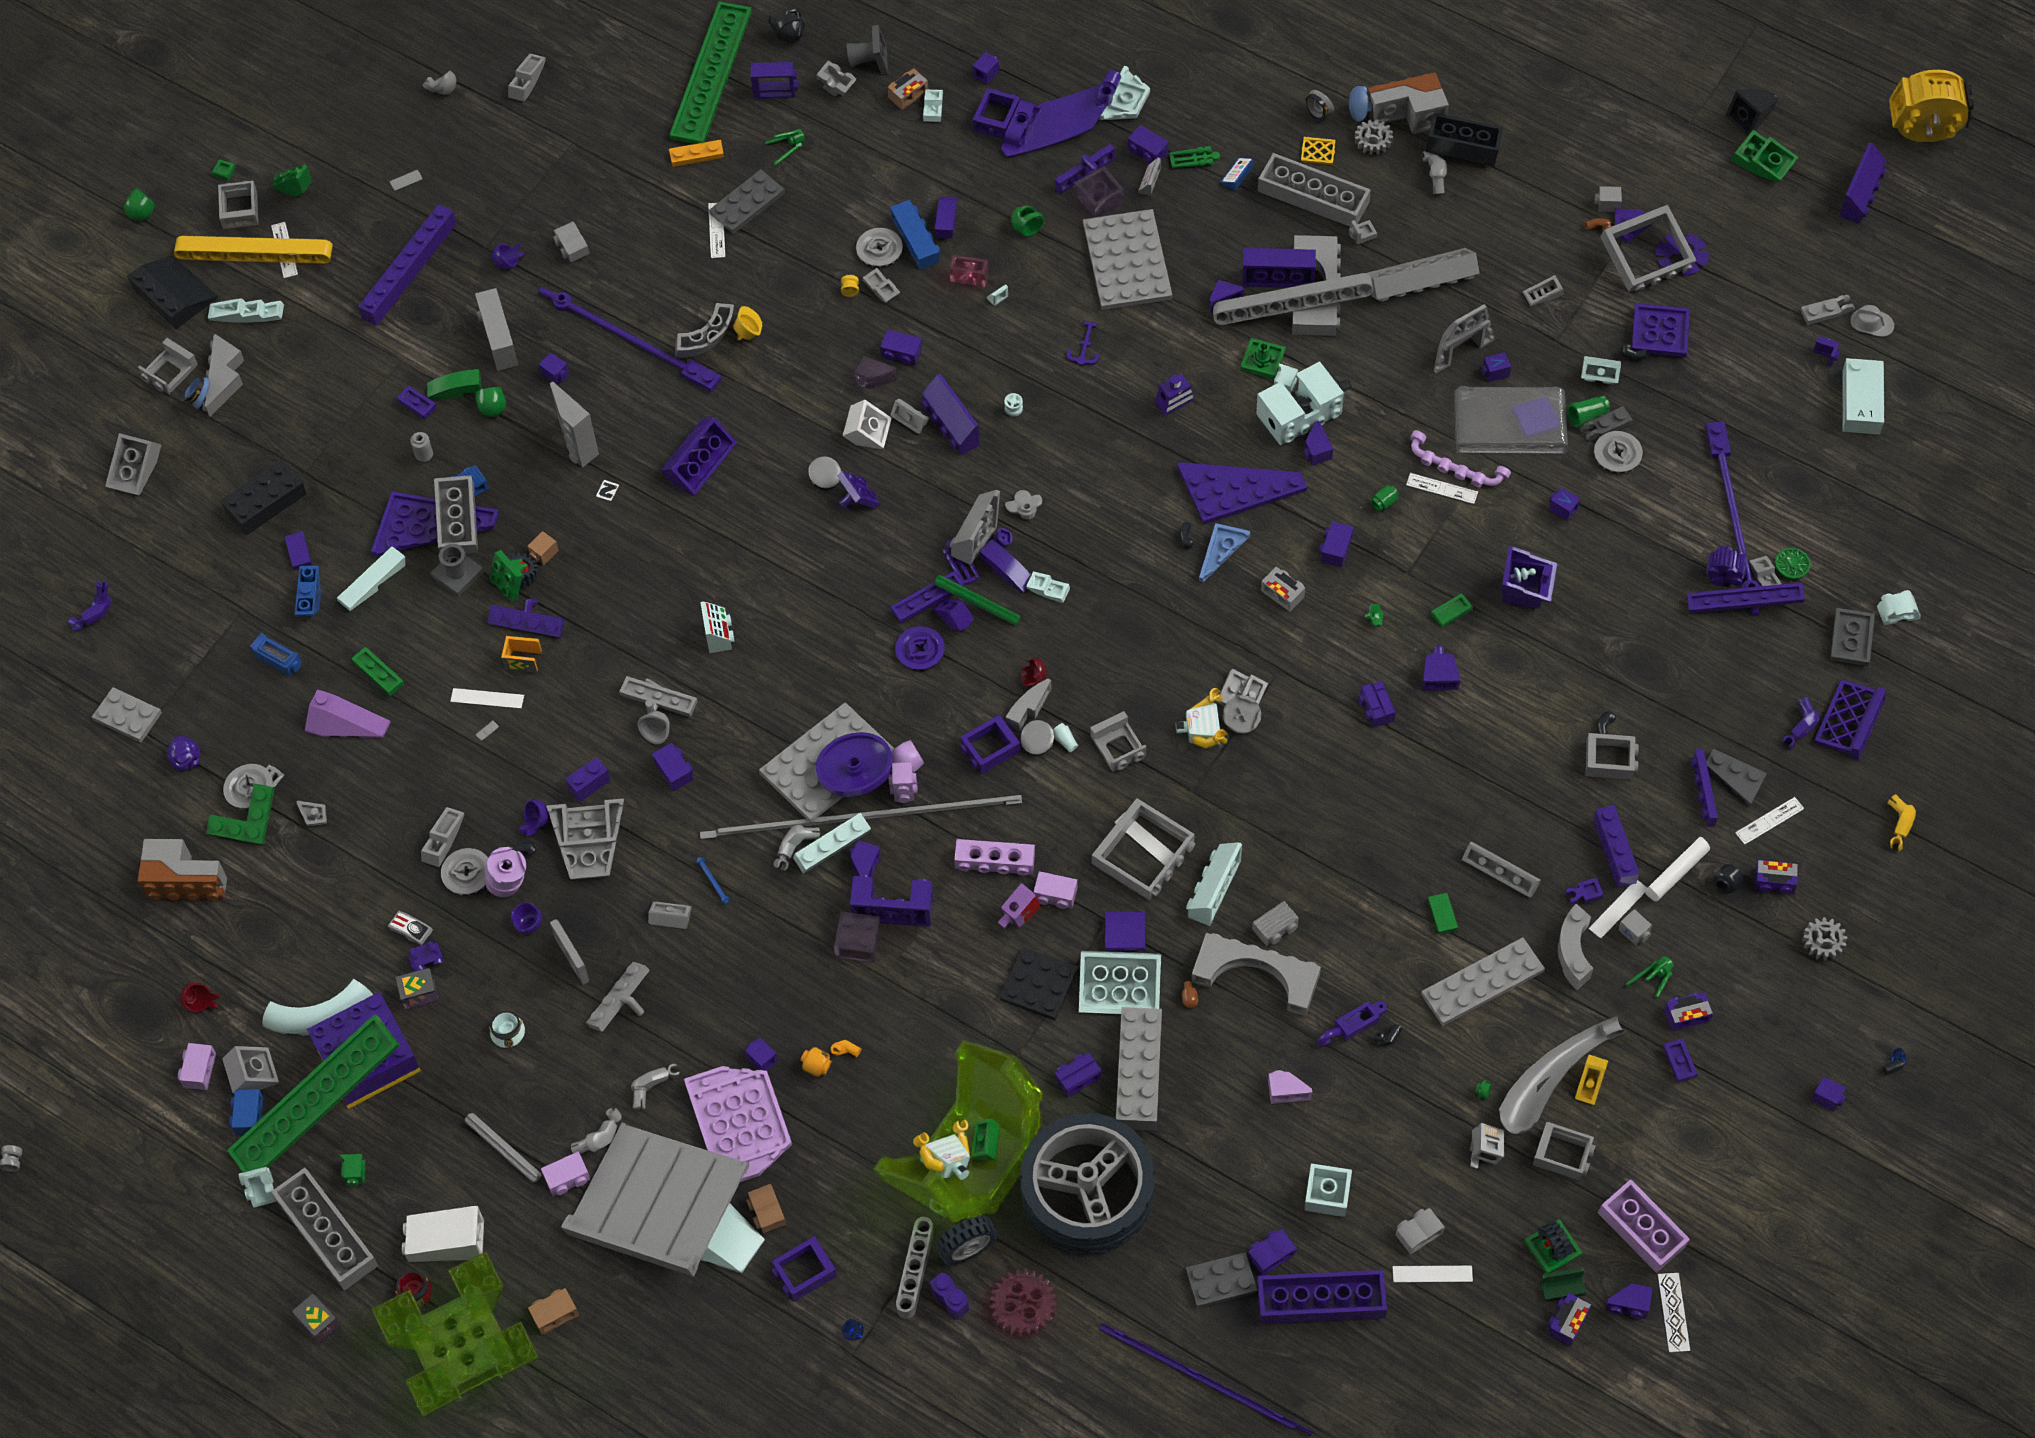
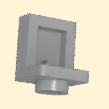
(1362, 232)

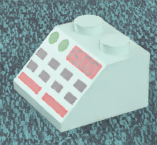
(716, 627)

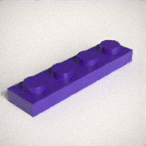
(922, 599)
(1705, 794)

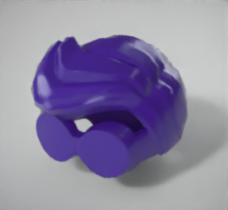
(182, 752)

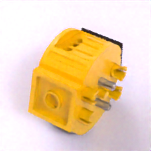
(1931, 105)

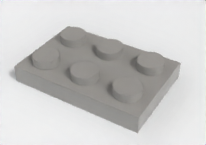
(126, 714)

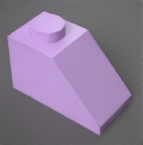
(1287, 1088)

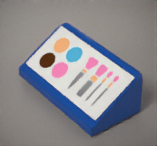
(1237, 173)

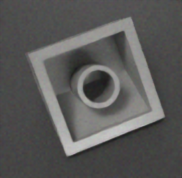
(250, 1068)

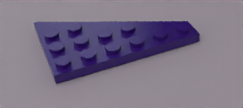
(1232, 490)
(413, 523)

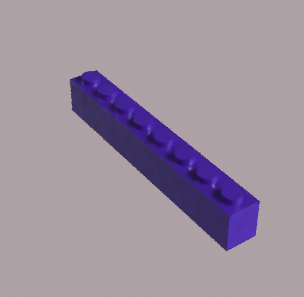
(407, 265)

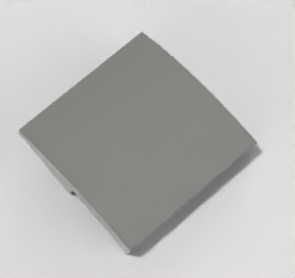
(1240, 684)

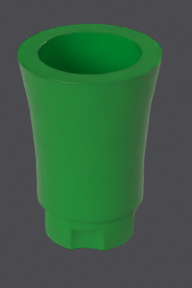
(1587, 410)

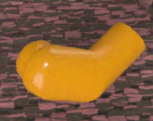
(845, 1047)

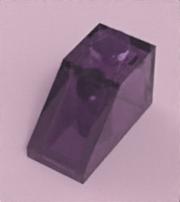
(874, 373)

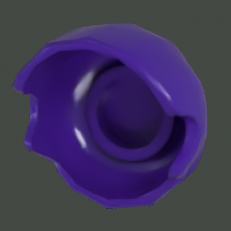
(526, 918)

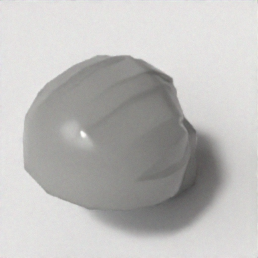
(443, 85)

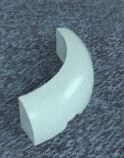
(298, 1020)

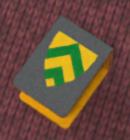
(521, 645)

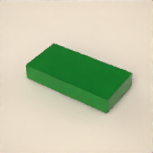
(1451, 610)
(1442, 913)

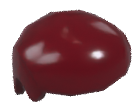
(1034, 672)

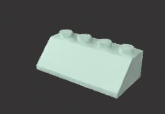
(1215, 883)

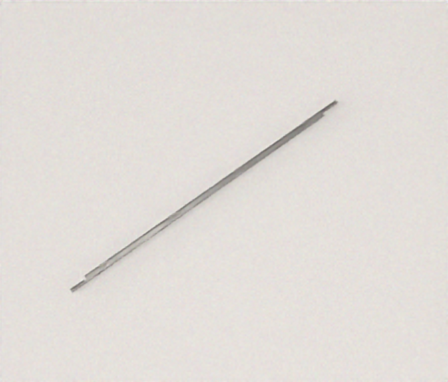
(867, 815)

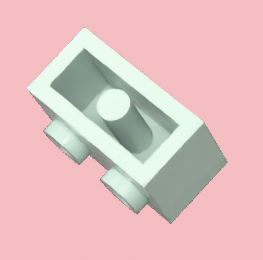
(1601, 370)

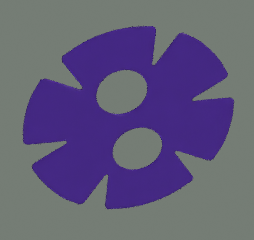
(1667, 250)

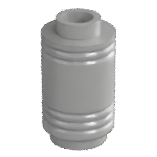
(421, 446)

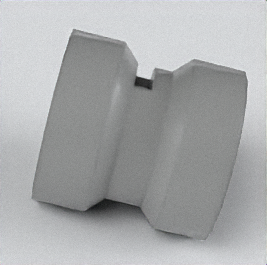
(10, 1158)

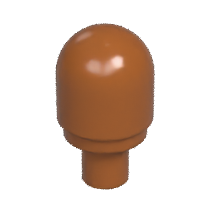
(1189, 995)

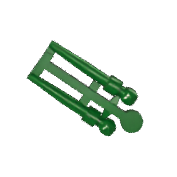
(1201, 160)

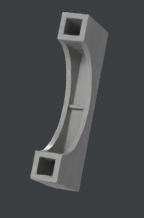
(1319, 319)
(1222, 954)

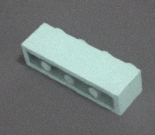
(831, 843)

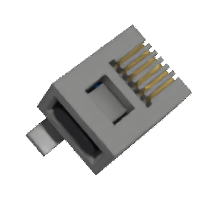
(1486, 1145)

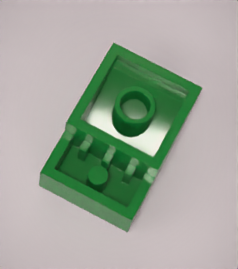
(1764, 157)

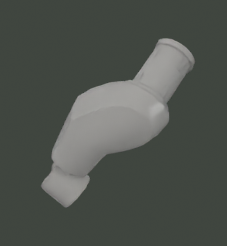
(1437, 171)
(791, 840)
(647, 1081)
(601, 1138)

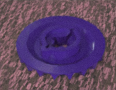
(918, 637)

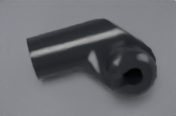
(1388, 1038)

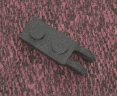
(1607, 423)

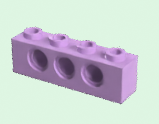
(986, 850)

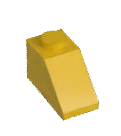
(1591, 1079)

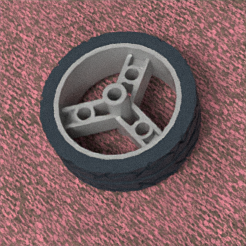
(1121, 1146)

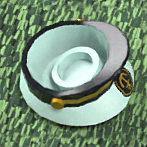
(506, 1029)

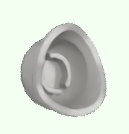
(654, 727)

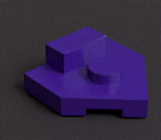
(1623, 215)

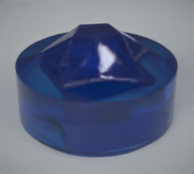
(852, 1330)

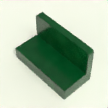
(1560, 1283)

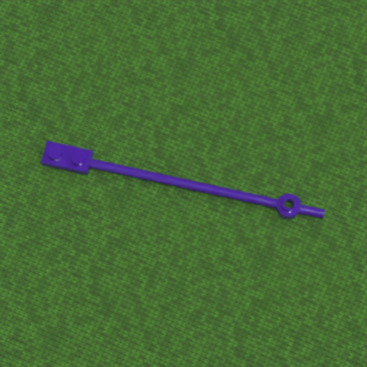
(693, 371)
(1720, 449)

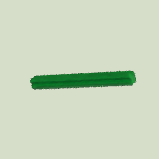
(977, 600)

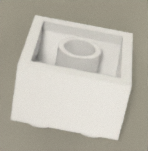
(867, 425)

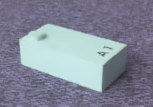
(1863, 396)

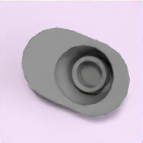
(1872, 321)

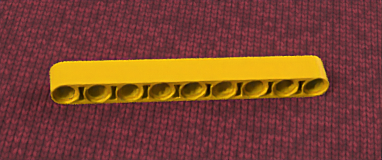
(253, 249)

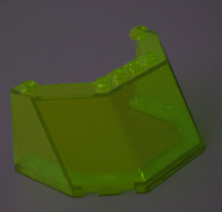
(987, 1087)

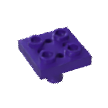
(857, 491)

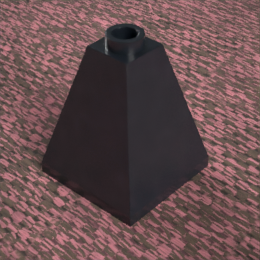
(1750, 108)

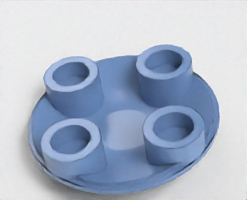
(1359, 103)

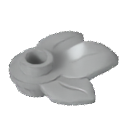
(1024, 504)

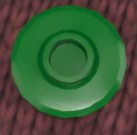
(1792, 563)

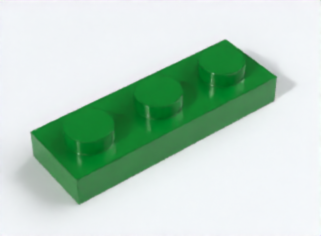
(377, 671)

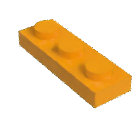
(696, 153)

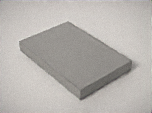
(569, 951)

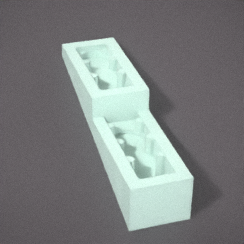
(369, 581)

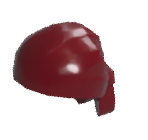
(197, 997)

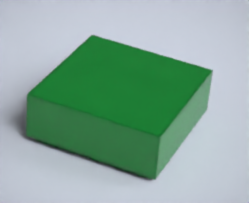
(223, 170)

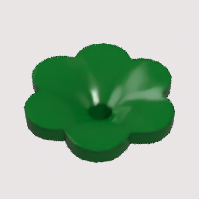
(1374, 615)

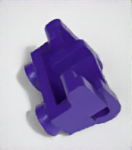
(424, 955)

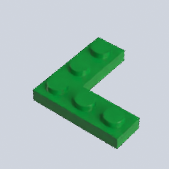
(256, 825)

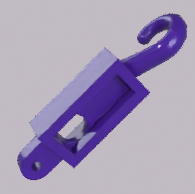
(1351, 1024)

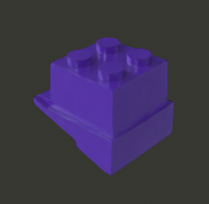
(1535, 587)

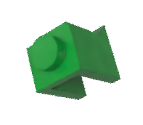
(353, 1169)

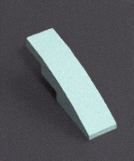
(241, 311)

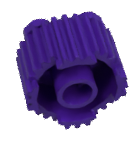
(1726, 566)

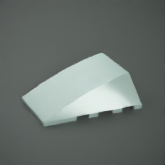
(733, 1242)

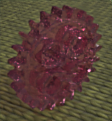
(1030, 1285)

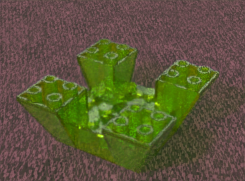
(428, 1335)

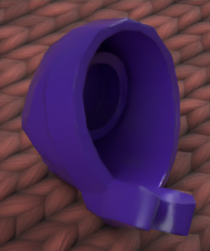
(506, 256)
(535, 817)

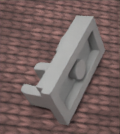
(908, 416)

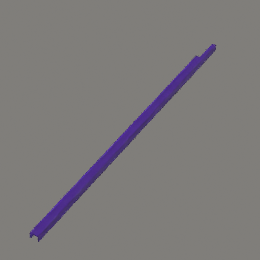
(1203, 1379)

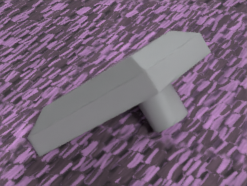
(313, 813)

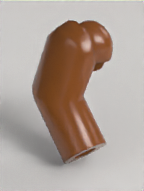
(1597, 222)

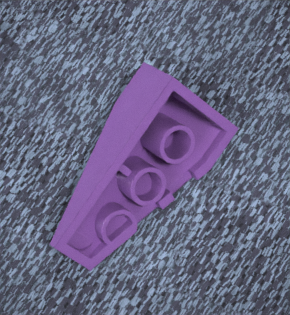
(334, 716)

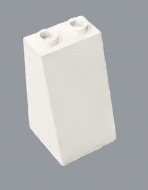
(444, 1235)

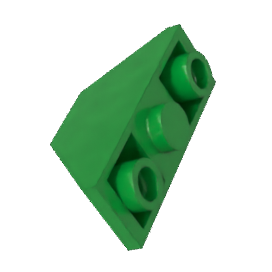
(293, 181)

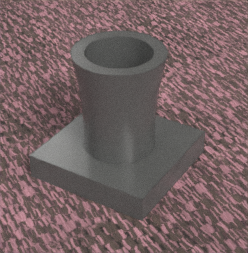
(870, 51)
(456, 569)

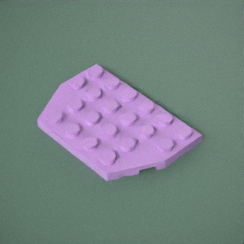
(739, 1116)

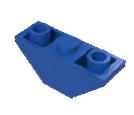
(308, 591)

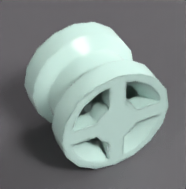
(1011, 400)

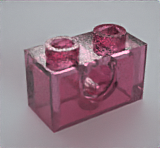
(969, 270)

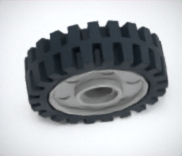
(966, 1240)

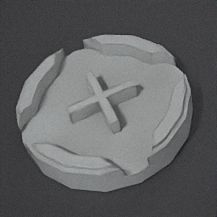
(1241, 714)

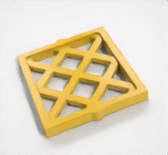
(1319, 160)

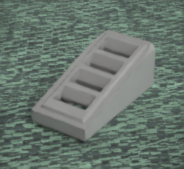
(1552, 294)

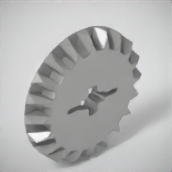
(886, 239)
(1624, 443)
(237, 782)
(454, 868)

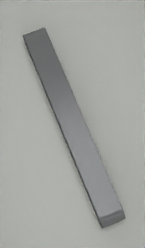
(1292, 299)

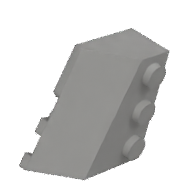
(977, 527)

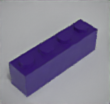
(1616, 846)

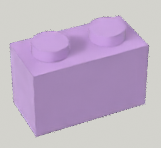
(1055, 890)
(197, 1066)
(565, 1174)

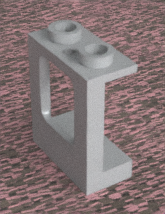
(176, 356)
(1111, 730)

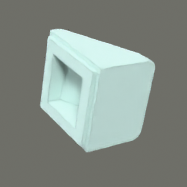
(998, 295)

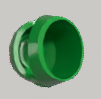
(138, 206)
(1026, 221)
(490, 401)

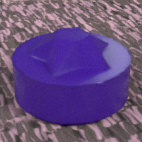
(1003, 537)

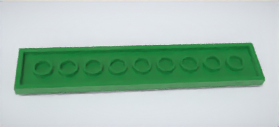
(710, 73)
(314, 1096)

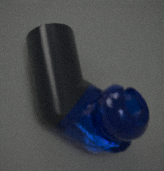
(1897, 1063)

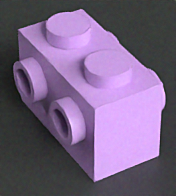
(902, 782)

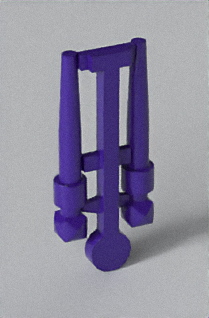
(950, 559)

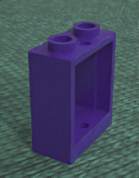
(781, 89)
(990, 126)
(999, 756)
(813, 1283)

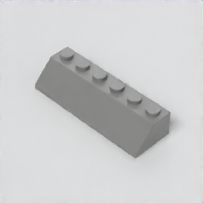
(1424, 273)

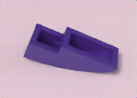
(946, 217)
(1005, 565)

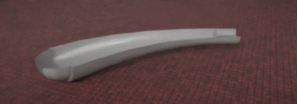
(1523, 1103)

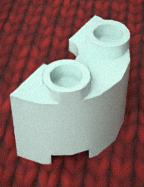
(1898, 607)
(258, 1186)

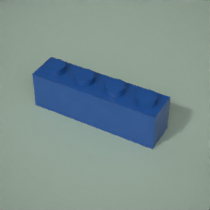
(915, 234)

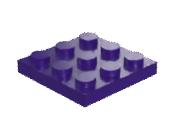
(1661, 330)

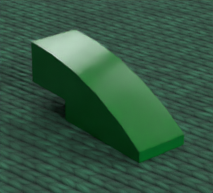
(454, 385)

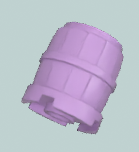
(505, 872)

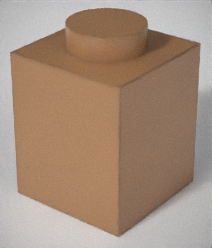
(542, 548)

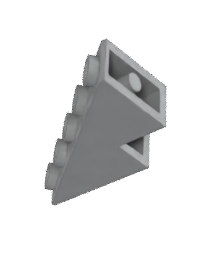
(222, 374)

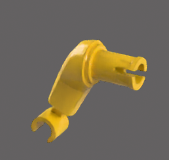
(1905, 822)

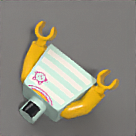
(1203, 722)
(947, 1155)

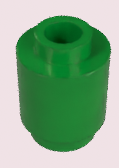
(1384, 498)

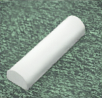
(1677, 869)

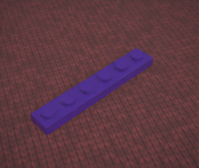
(1745, 597)

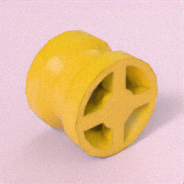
(849, 285)

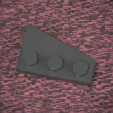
(1739, 776)

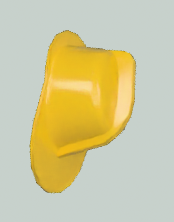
(747, 324)

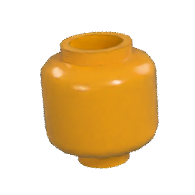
(816, 1062)

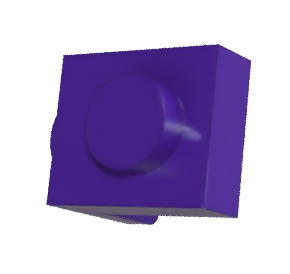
(1827, 348)

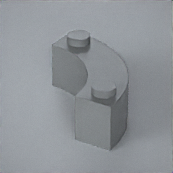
(704, 339)
(1571, 957)

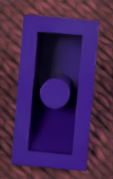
(1317, 446)
(954, 614)
(864, 858)

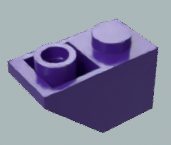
(1632, 1300)

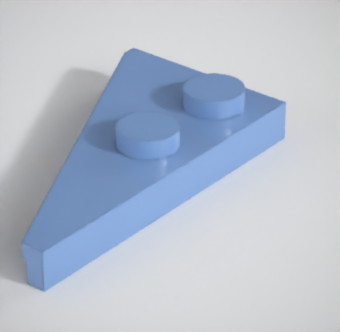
(1223, 544)

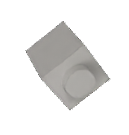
(1608, 199)
(1635, 927)

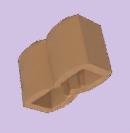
(766, 1208)

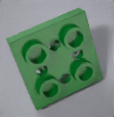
(1264, 353)

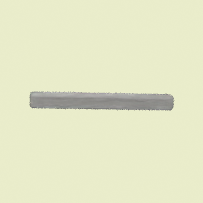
(502, 1147)

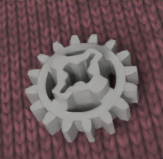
(1373, 137)
(1824, 937)

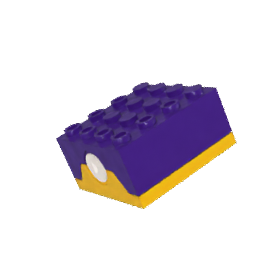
(338, 1028)

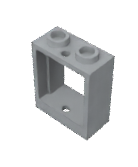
(238, 218)
(1607, 770)
(1568, 1135)

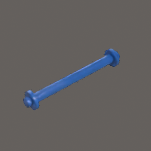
(700, 861)

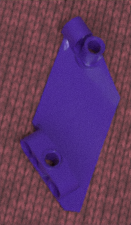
(1058, 119)

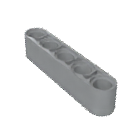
(914, 1258)

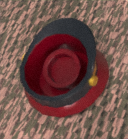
(417, 1284)

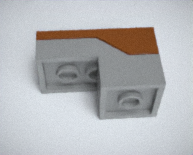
(1410, 99)
(171, 874)

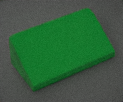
(985, 1140)

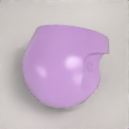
(907, 753)

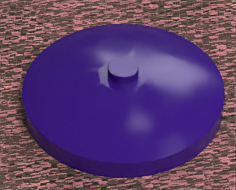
(854, 764)

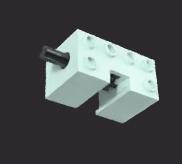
(1316, 400)

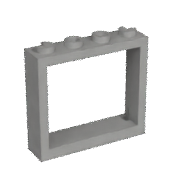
(1609, 235)
(1119, 830)

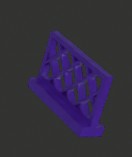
(1867, 722)

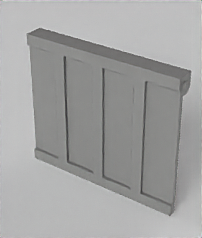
(656, 1199)

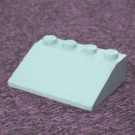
(1118, 981)

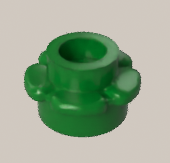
(1483, 1090)

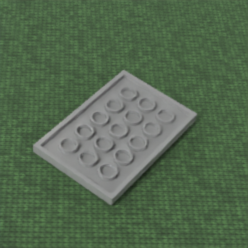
(1127, 259)
(795, 767)

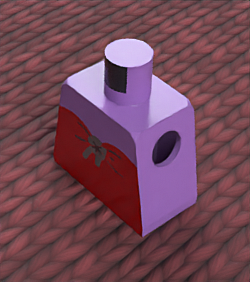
(1019, 907)

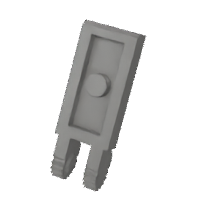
(1826, 309)

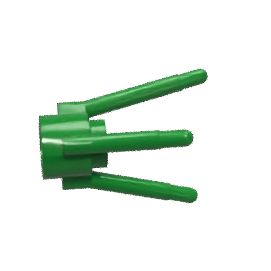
(794, 138)
(1660, 968)

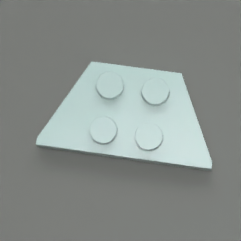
(1127, 98)

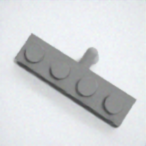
(657, 696)
(618, 996)

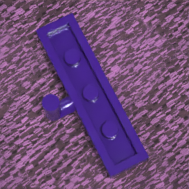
(1086, 167)
(526, 619)

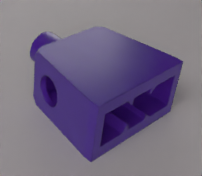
(1440, 671)

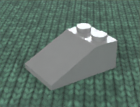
(132, 464)

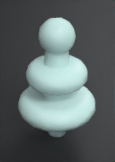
(1524, 574)

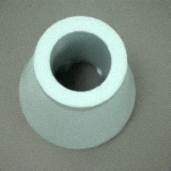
(1064, 736)

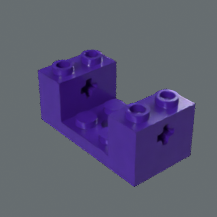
(899, 911)

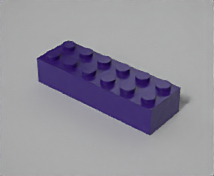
(1321, 1297)

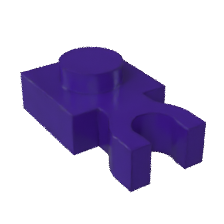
(1586, 890)

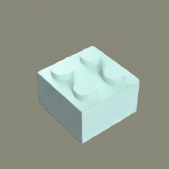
(1328, 1190)

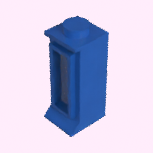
(276, 655)

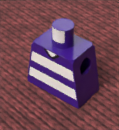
(1174, 394)

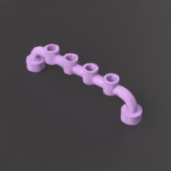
(1461, 471)

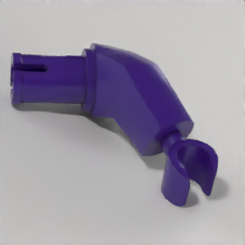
(97, 610)
(1808, 722)

